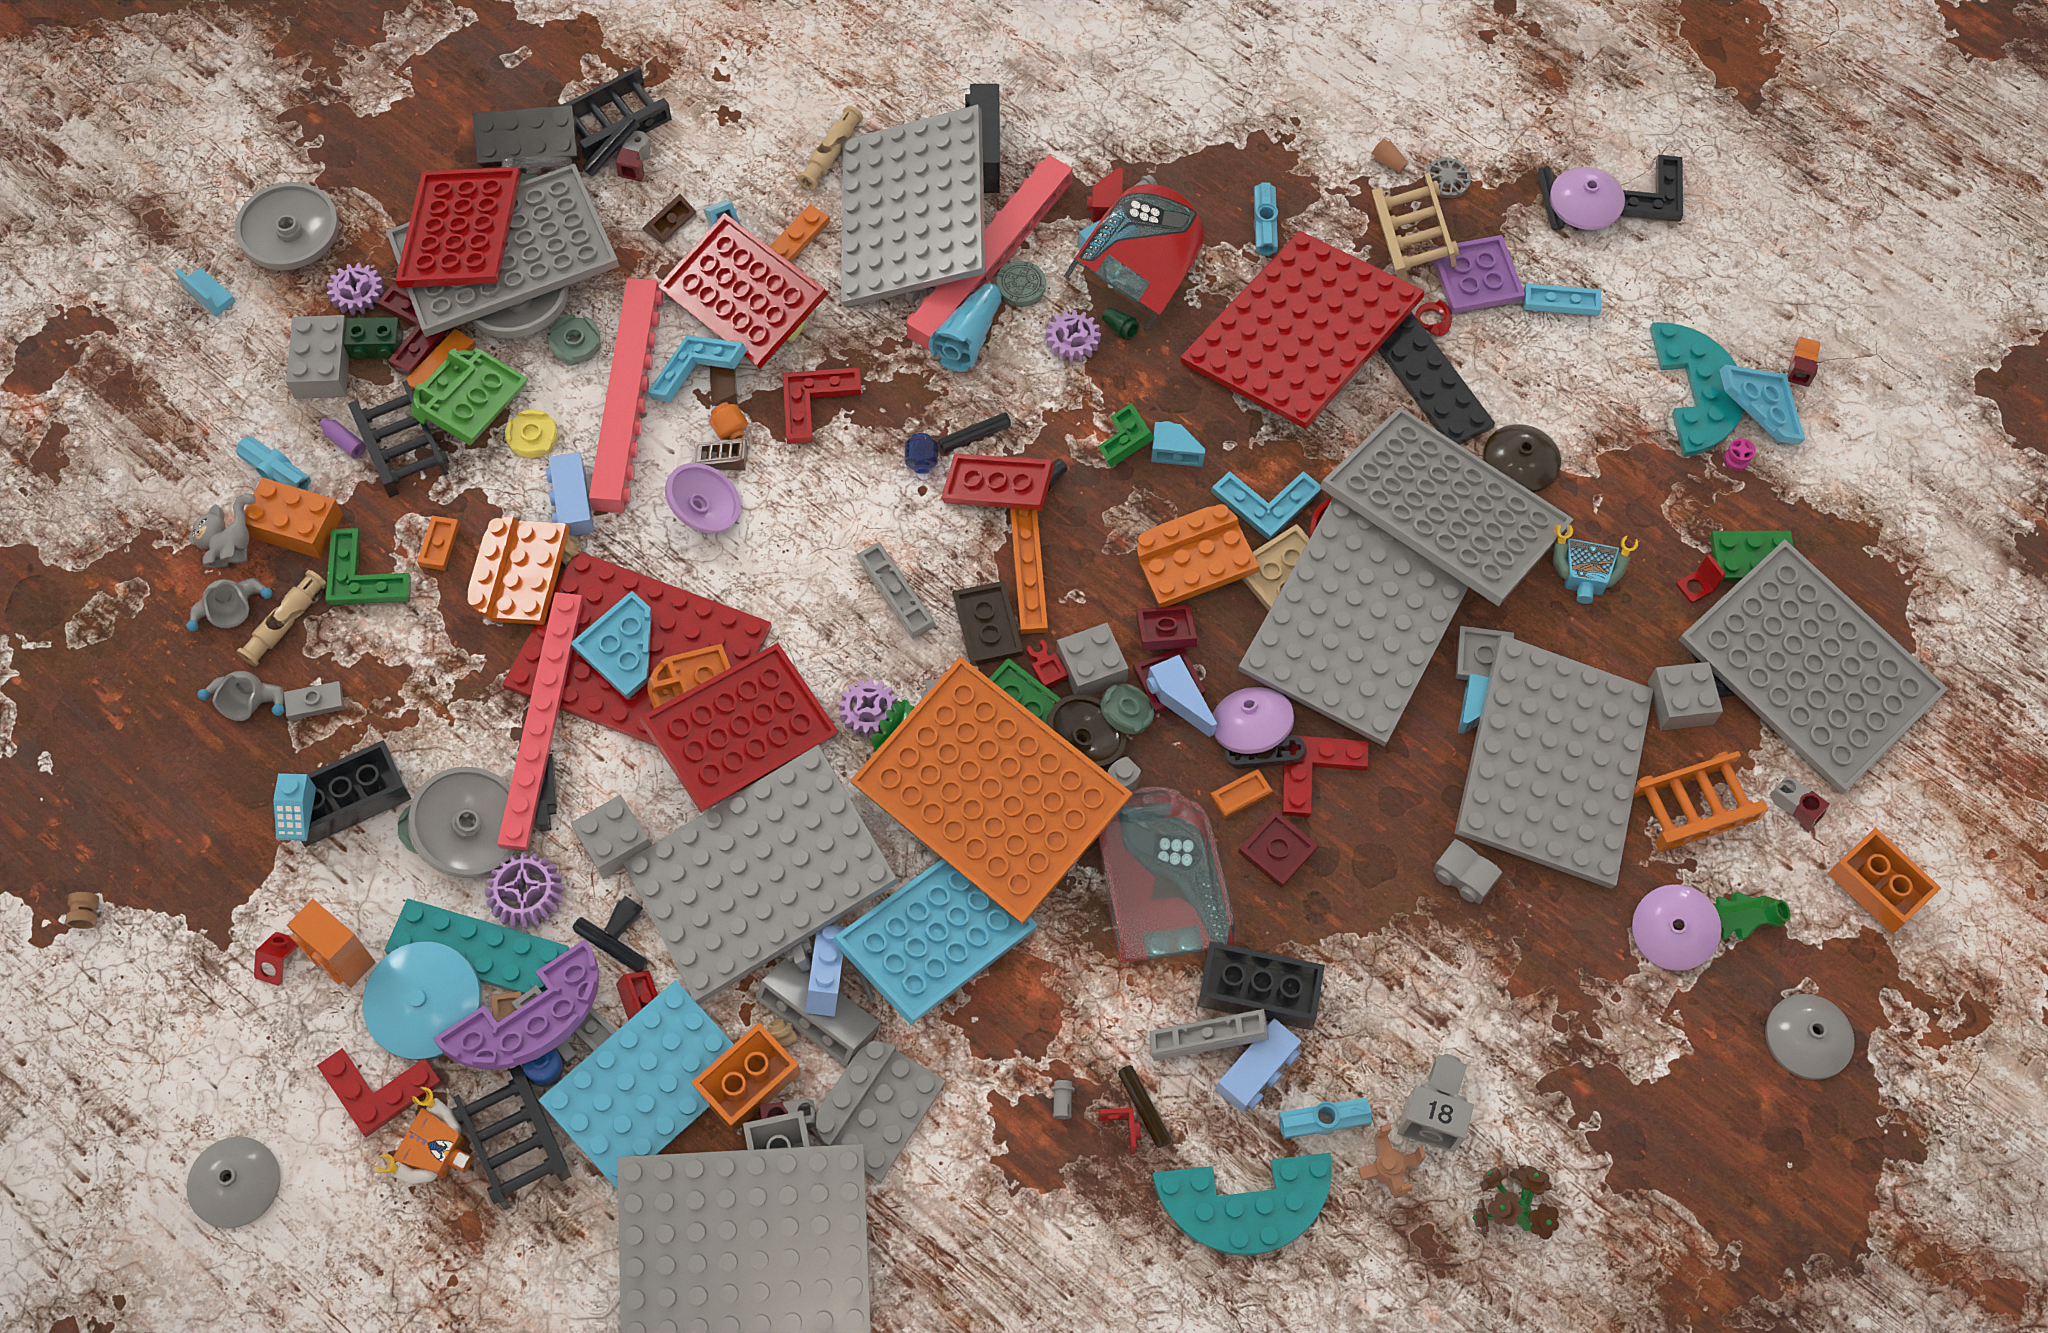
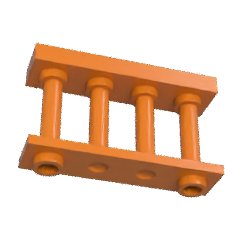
(1697, 827)

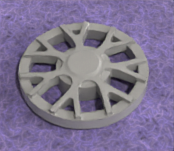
(1449, 177)

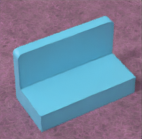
(206, 291)

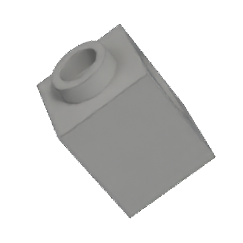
(1447, 1074)

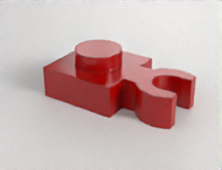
(1047, 668)

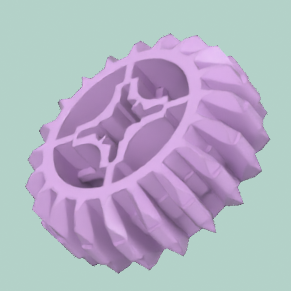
(502, 889)

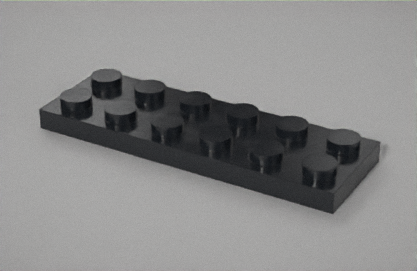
(1434, 383)

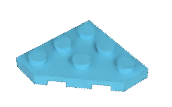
(1766, 399)
(619, 645)

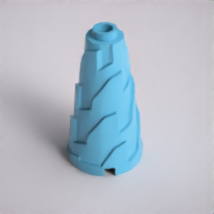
(965, 330)

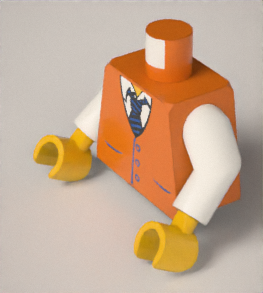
(429, 1146)

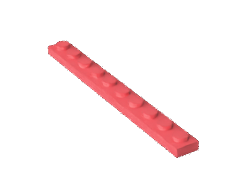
(540, 723)

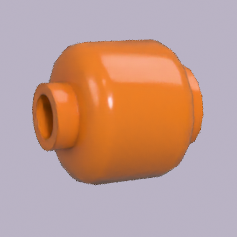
(728, 421)

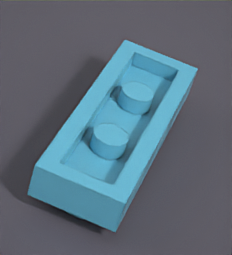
(1562, 299)

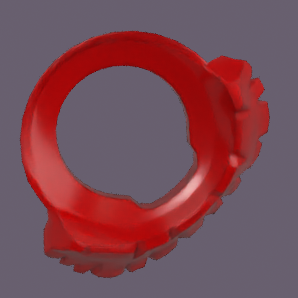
(1443, 309)

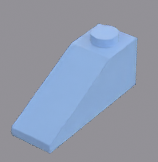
(1179, 693)

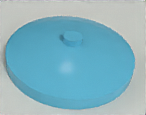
(418, 996)

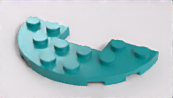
(1714, 410)
(1251, 1220)

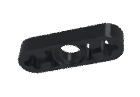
(1274, 760)

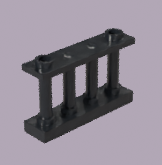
(591, 102)
(381, 456)
(540, 1138)

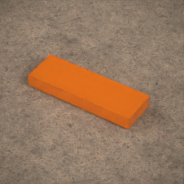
(454, 340)

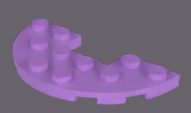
(534, 1027)

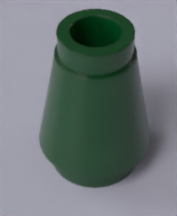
(1121, 323)

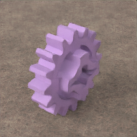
(343, 289)
(1072, 336)
(868, 696)

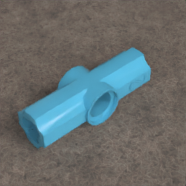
(1265, 219)
(271, 463)
(1343, 1115)

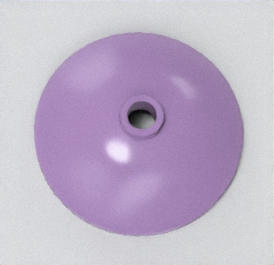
(1587, 198)
(702, 498)
(1253, 720)
(1671, 947)

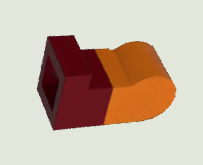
(1804, 361)

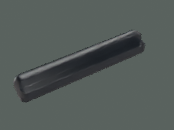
(611, 145)
(1546, 181)
(974, 432)
(610, 945)

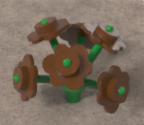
(1511, 1209)

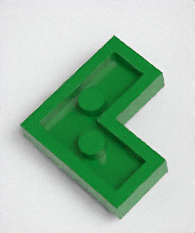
(1131, 436)

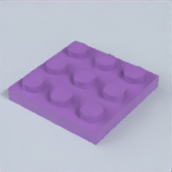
(1482, 276)

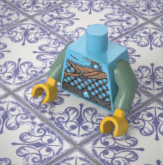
(1589, 565)

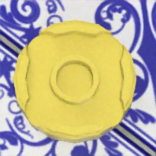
(531, 433)

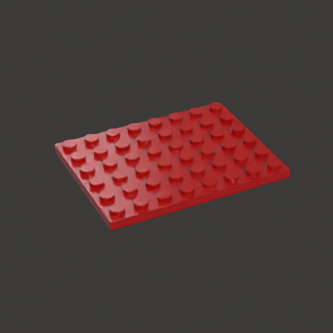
(1302, 328)
(678, 625)

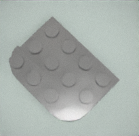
(878, 1105)

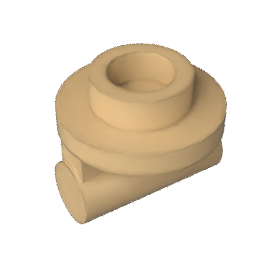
(570, 549)
(782, 1032)

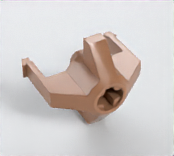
(1391, 1164)

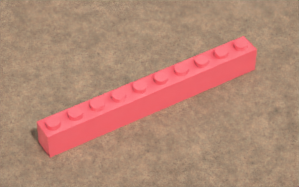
(1002, 239)
(625, 396)

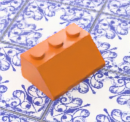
(746, 1077)

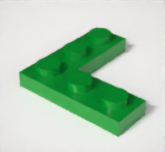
(348, 587)

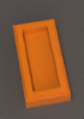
(1241, 793)

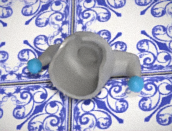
(226, 602)
(241, 694)

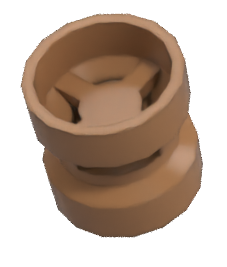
(82, 910)

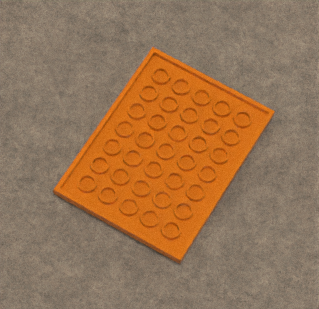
(991, 789)

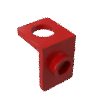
(1708, 576)
(274, 952)
(1123, 1114)

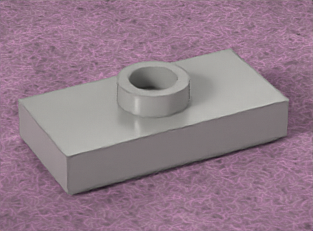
(314, 700)

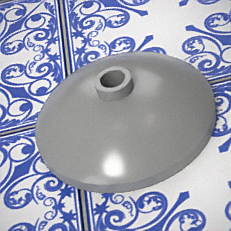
(1796, 1045)
(245, 1195)

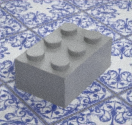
(317, 357)

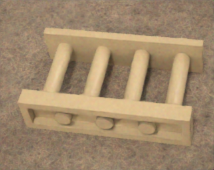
(1397, 243)

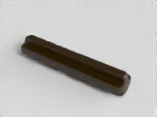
(1144, 1106)

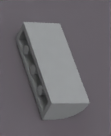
(840, 1036)

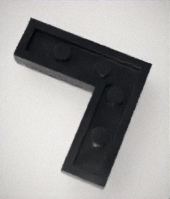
(1668, 199)

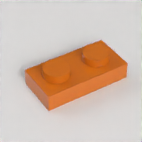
(438, 543)

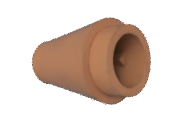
(1389, 155)

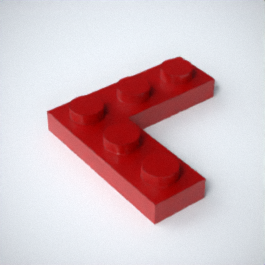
(804, 385)
(1320, 753)
(375, 1109)

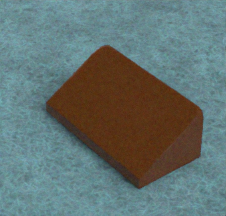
(669, 219)
(723, 385)

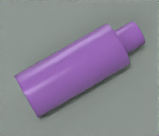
(342, 437)

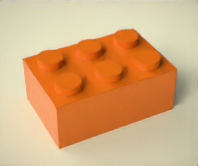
(292, 518)
(1884, 880)
(330, 944)

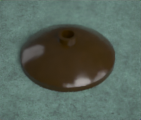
(1531, 468)
(1081, 719)

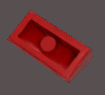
(636, 991)

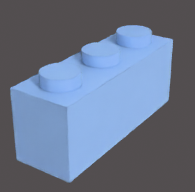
(570, 493)
(825, 973)
(1259, 1067)

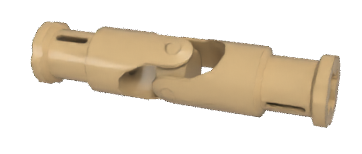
(829, 148)
(291, 607)

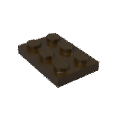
(987, 623)

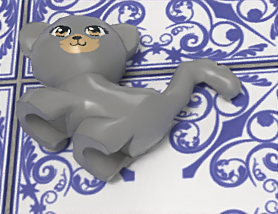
(223, 543)

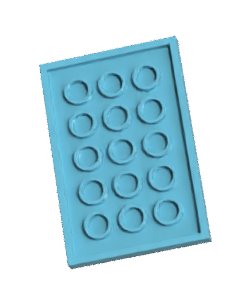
(930, 940)
(637, 1085)

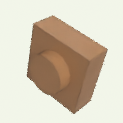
(502, 1004)

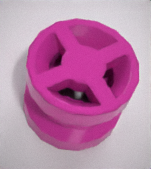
(1745, 450)

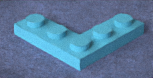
(690, 352)
(1265, 516)

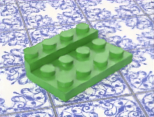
(466, 393)

